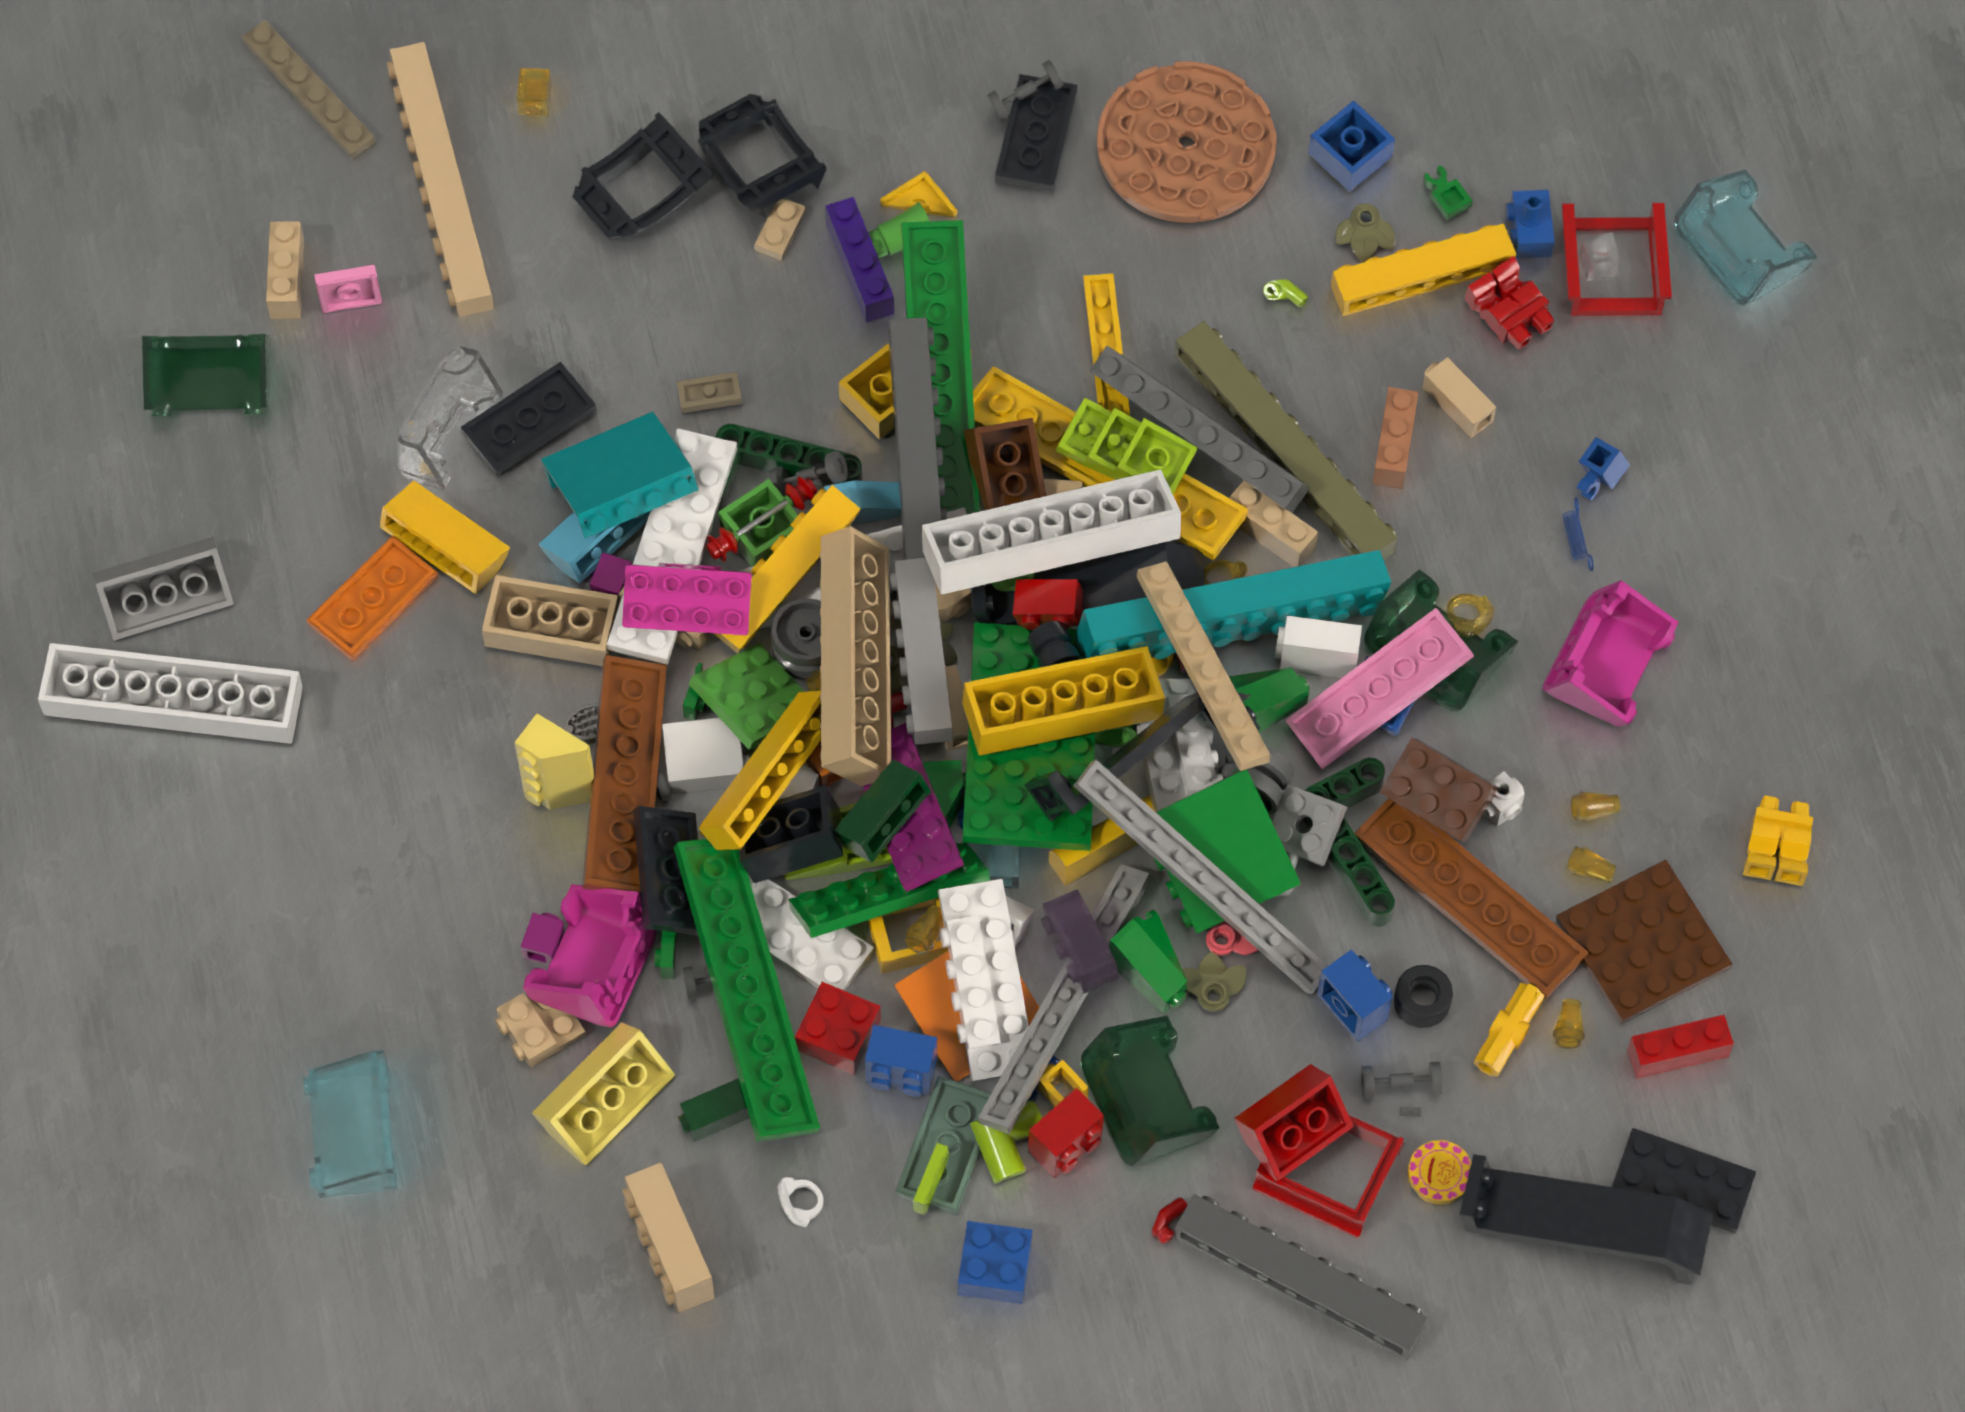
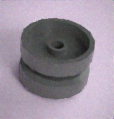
(797, 637)
(1268, 778)

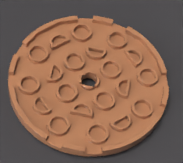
(1194, 183)

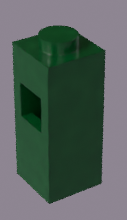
(713, 1111)

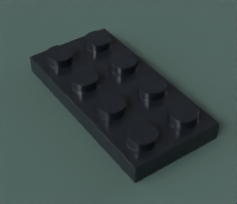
(1036, 136)
(528, 418)
(661, 883)
(1682, 1172)

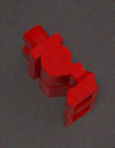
(1515, 310)

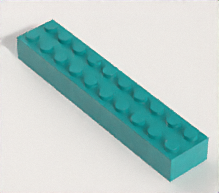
(1244, 606)

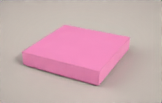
(348, 289)

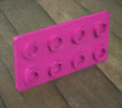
(686, 598)

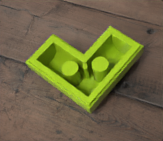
(1000, 1148)

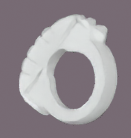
(796, 1215)

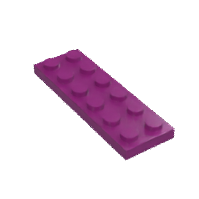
(924, 843)

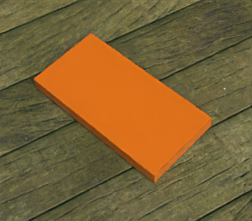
(372, 598)

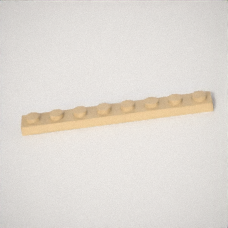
(1203, 666)

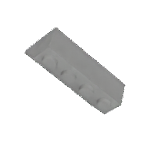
(163, 588)

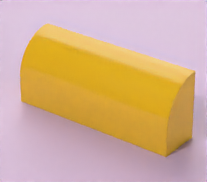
(444, 536)
(1106, 843)

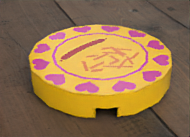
(1439, 1172)

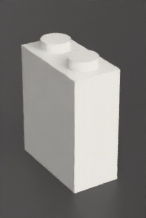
(1318, 646)
(701, 755)

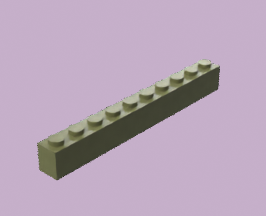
(1282, 440)

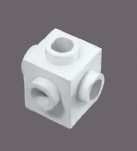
(1506, 801)

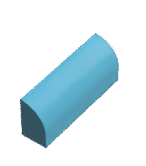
(580, 556)

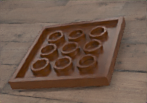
(1644, 941)

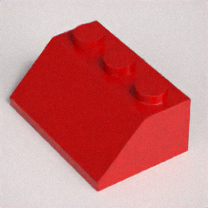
(1294, 1121)

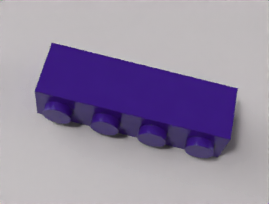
(859, 259)

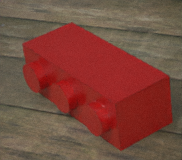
(1680, 1046)

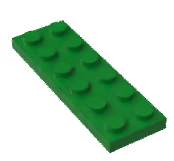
(876, 895)

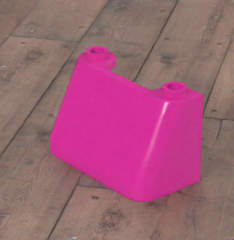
(1609, 653)
(596, 956)

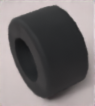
(1426, 977)

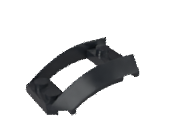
(671, 149)
(775, 185)

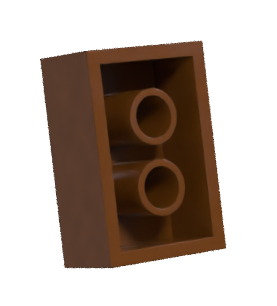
(1439, 789)

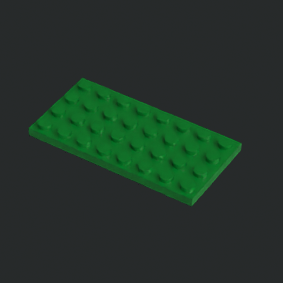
(996, 801)

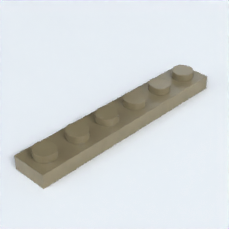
(308, 89)

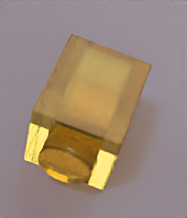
(534, 91)

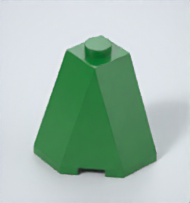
(1272, 693)
(1149, 961)

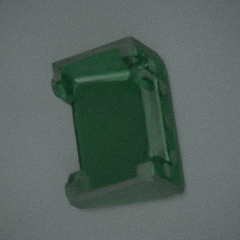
(206, 373)
(1411, 603)
(1142, 1092)

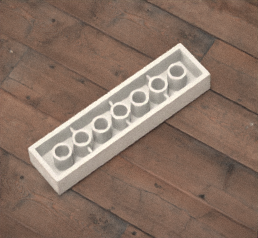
(1051, 531)
(170, 693)

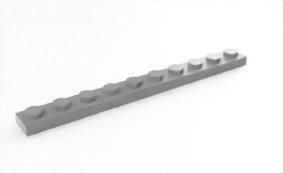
(1201, 876)
(1058, 1009)

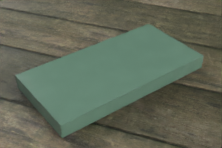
(948, 1123)

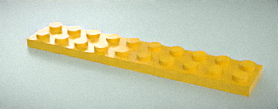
(1206, 515)

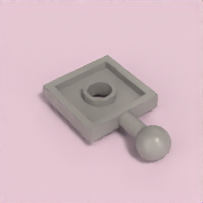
(1318, 841)

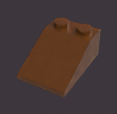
(1006, 462)

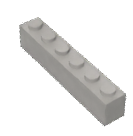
(922, 651)

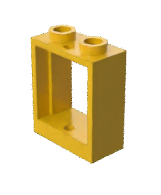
(904, 958)

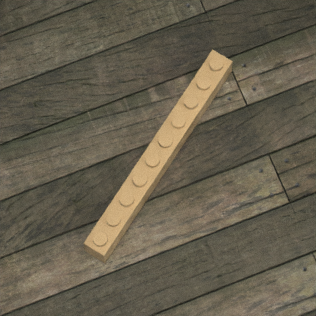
(441, 180)

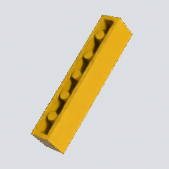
(1420, 269)
(792, 559)
(765, 774)

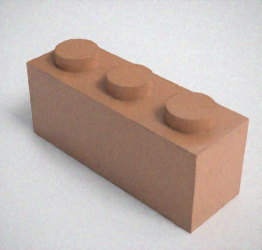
(1395, 438)

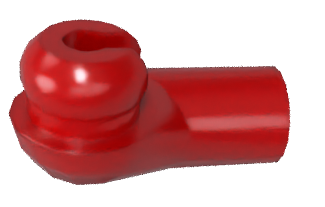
(1165, 1217)

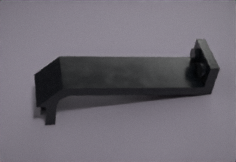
(1103, 579)
(1054, 791)
(1586, 1217)

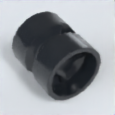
(1052, 644)

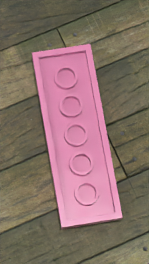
(1379, 688)

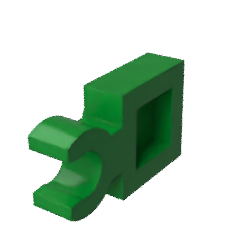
(1447, 196)
(666, 955)

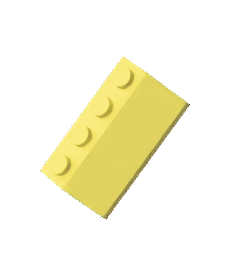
(553, 765)
(604, 1093)

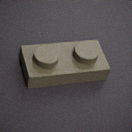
(709, 392)

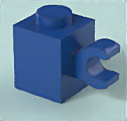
(1603, 465)

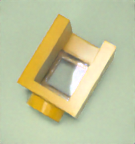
(1059, 1082)

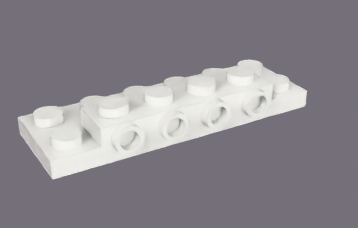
(1183, 760)
(983, 975)

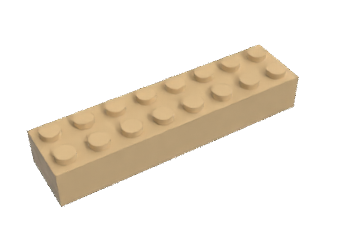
(855, 656)

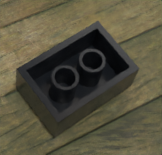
(793, 836)

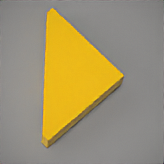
(921, 190)

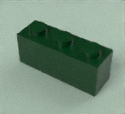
(882, 810)

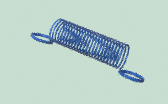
(1576, 533)

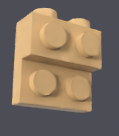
(537, 1029)

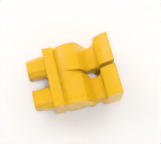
(1782, 831)

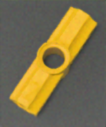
(1509, 1029)

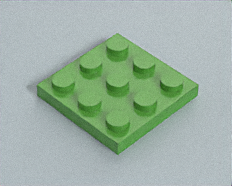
(747, 693)

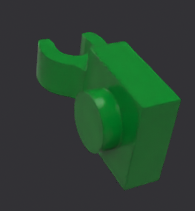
(693, 702)

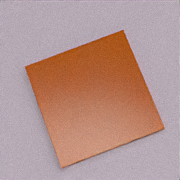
(930, 1003)

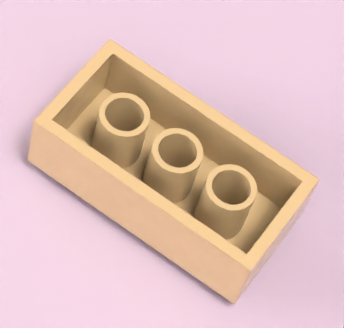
(549, 620)
(669, 1238)

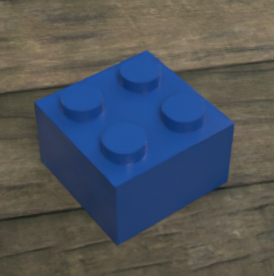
(1351, 146)
(1355, 994)
(901, 1061)
(994, 1262)

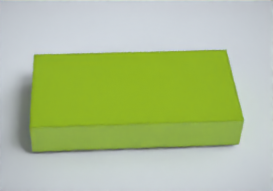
(931, 1179)

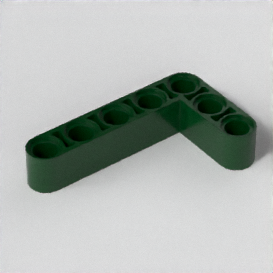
(776, 449)
(1346, 841)

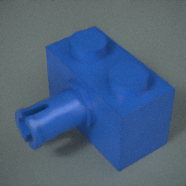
(1531, 223)

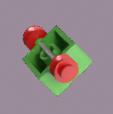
(759, 520)

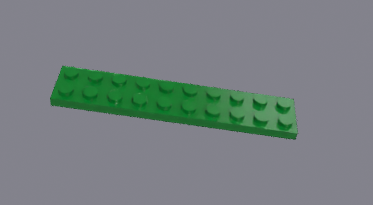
(938, 291)
(747, 991)

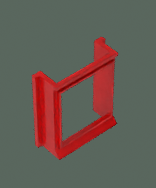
(1658, 260)
(1324, 1208)

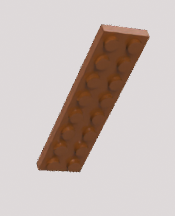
(623, 769)
(1471, 896)

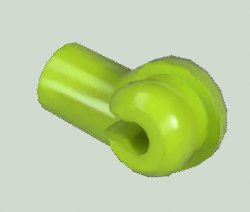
(1283, 290)

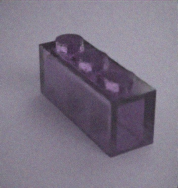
(1079, 941)

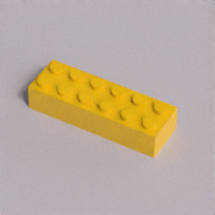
(1063, 700)

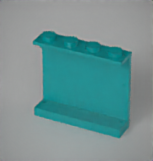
(620, 474)

